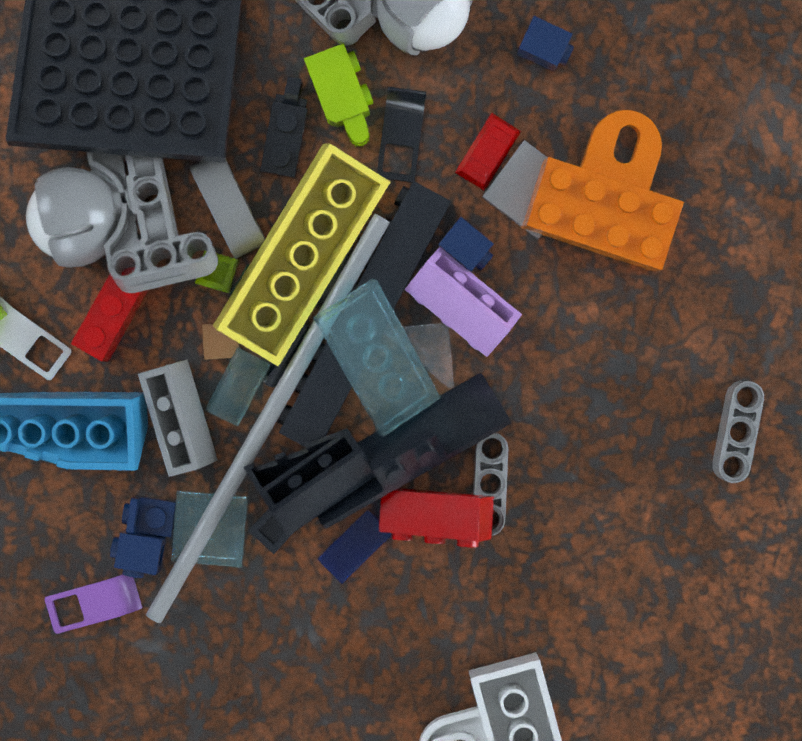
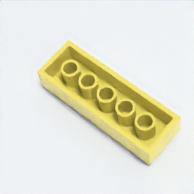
(301, 253)

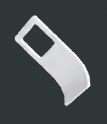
(20, 334)

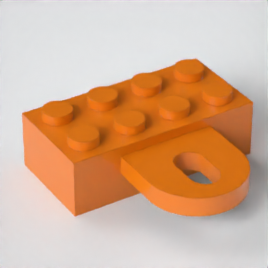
(608, 202)

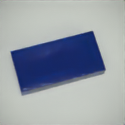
(353, 547)

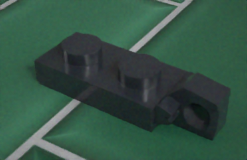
(285, 131)

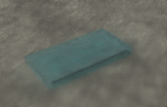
(377, 357)

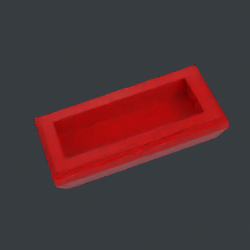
(487, 151)

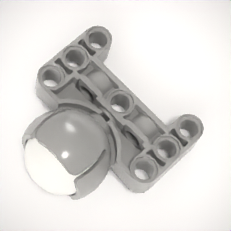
(406, 23)
(95, 213)

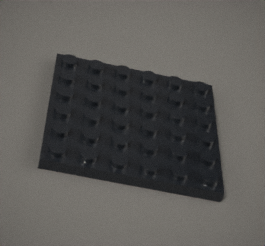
(126, 77)

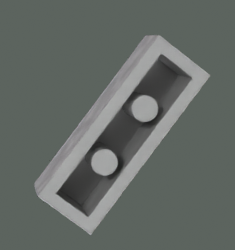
(178, 417)

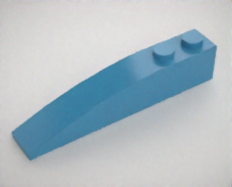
(75, 428)

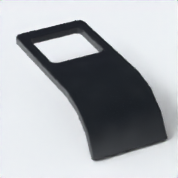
(402, 127)

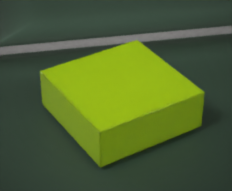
(222, 276)

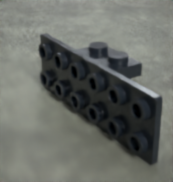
(423, 442)

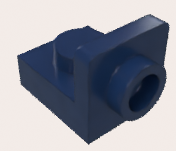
(149, 516)

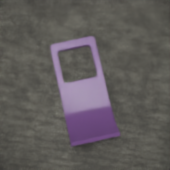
(98, 602)

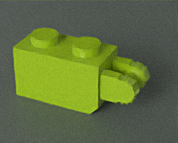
(340, 92)

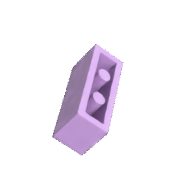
(463, 302)

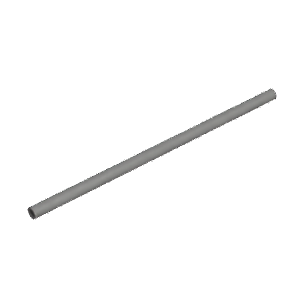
(264, 424)

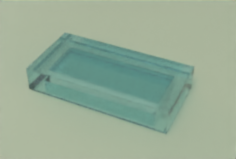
(237, 386)

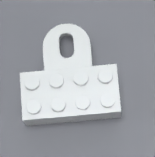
(510, 706)

